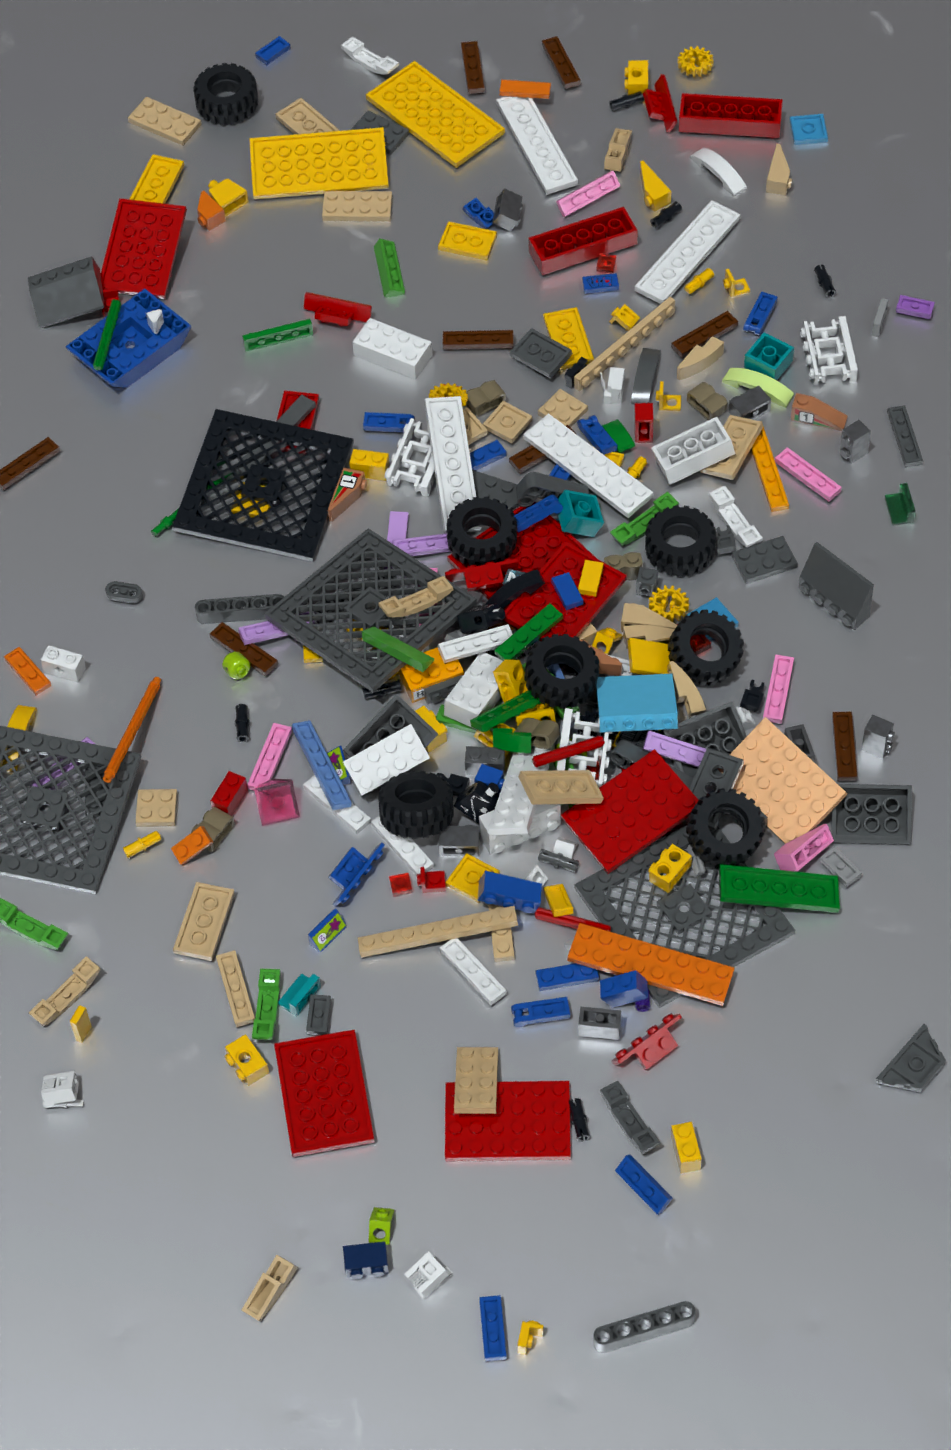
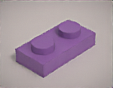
(915, 307)

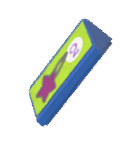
(337, 757)
(326, 930)

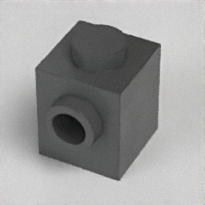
(646, 582)

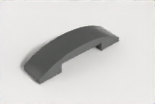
(645, 375)
(628, 1118)

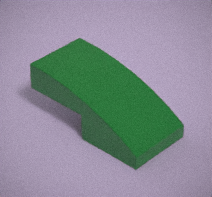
(619, 435)
(512, 741)

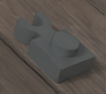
(725, 541)

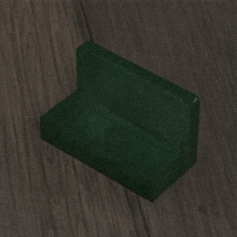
(901, 506)

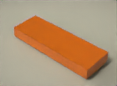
(525, 89)
(27, 671)

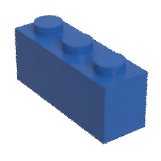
(509, 891)

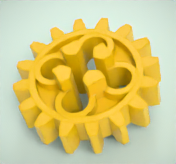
(687, 62)
(449, 391)
(675, 611)

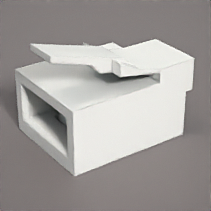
(615, 386)
(61, 1090)
(427, 1275)

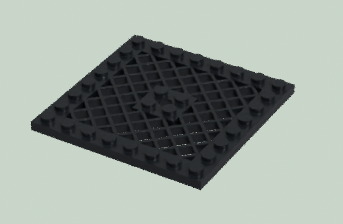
(227, 424)

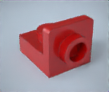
(109, 295)
(431, 881)

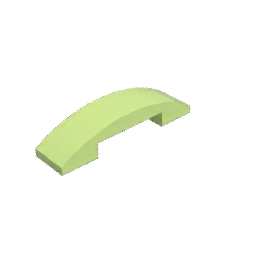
(750, 379)

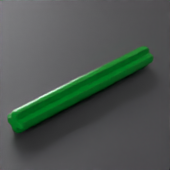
(107, 334)

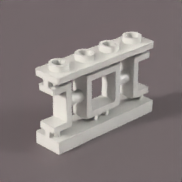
(842, 349)
(404, 451)
(599, 753)

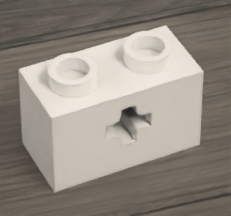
(63, 663)

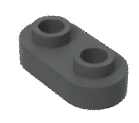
(125, 592)

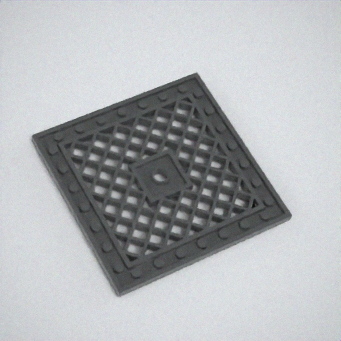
(367, 545)
(104, 831)
(744, 947)

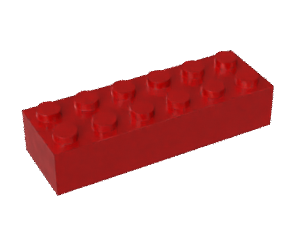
(730, 115)
(582, 240)

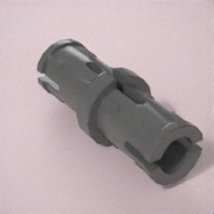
(558, 860)

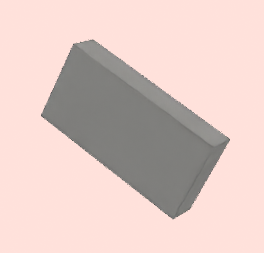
(880, 316)

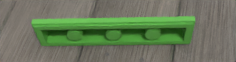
(389, 268)
(397, 648)

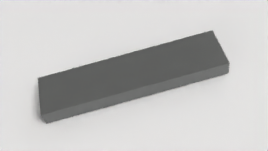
(905, 436)

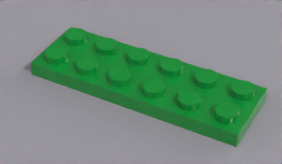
(779, 888)

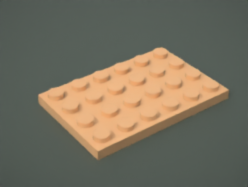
(784, 782)

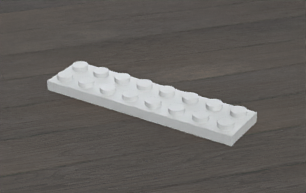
(537, 143)
(687, 252)
(450, 454)
(588, 465)
(513, 809)

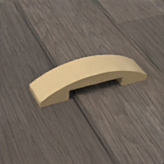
(418, 601)
(67, 993)

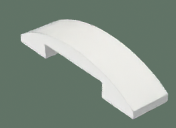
(368, 59)
(720, 168)
(731, 516)

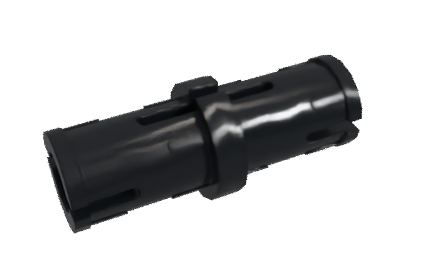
(626, 101)
(666, 215)
(825, 280)
(391, 687)
(242, 722)
(579, 1119)

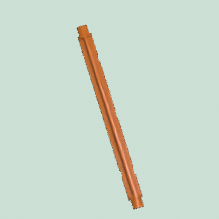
(132, 729)

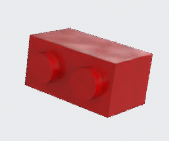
(643, 422)
(230, 793)

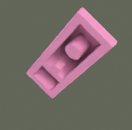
(803, 849)

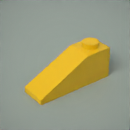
(655, 191)

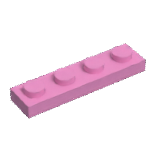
(588, 193)
(808, 474)
(778, 688)
(270, 755)

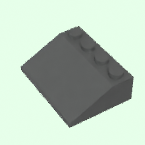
(66, 292)
(836, 587)
(389, 720)
(714, 729)
(873, 814)

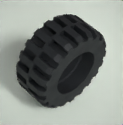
(225, 79)
(478, 513)
(680, 559)
(715, 627)
(561, 651)
(416, 804)
(736, 806)

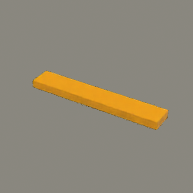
(769, 473)

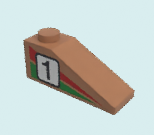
(815, 412)
(347, 492)

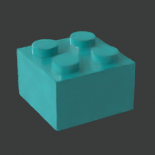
(769, 356)
(580, 513)

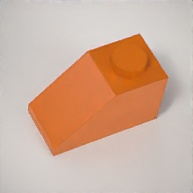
(209, 212)

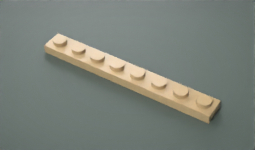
(624, 344)
(437, 931)

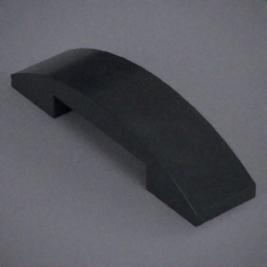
(526, 582)

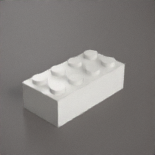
(392, 348)
(693, 450)
(475, 691)
(386, 759)
(545, 818)

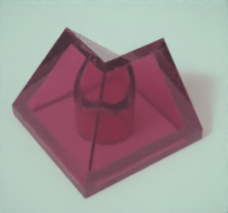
(276, 801)

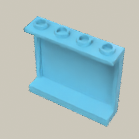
(636, 703)

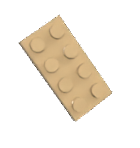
(304, 119)
(164, 121)
(357, 206)
(743, 434)
(561, 787)
(204, 921)
(476, 1080)

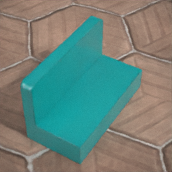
(299, 993)

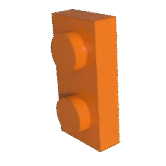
(192, 845)

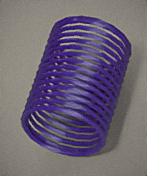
(643, 1002)

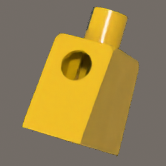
(228, 195)

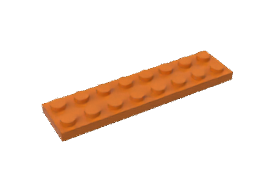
(657, 964)

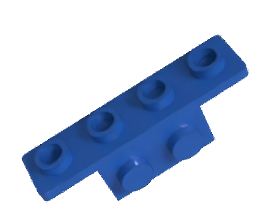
(350, 869)

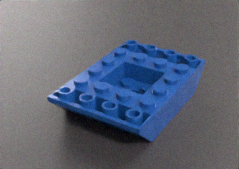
(124, 364)

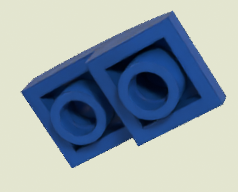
(478, 213)

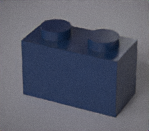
(365, 1260)

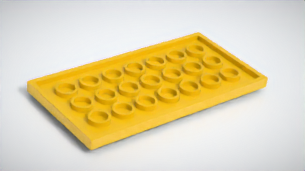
(435, 114)
(318, 163)

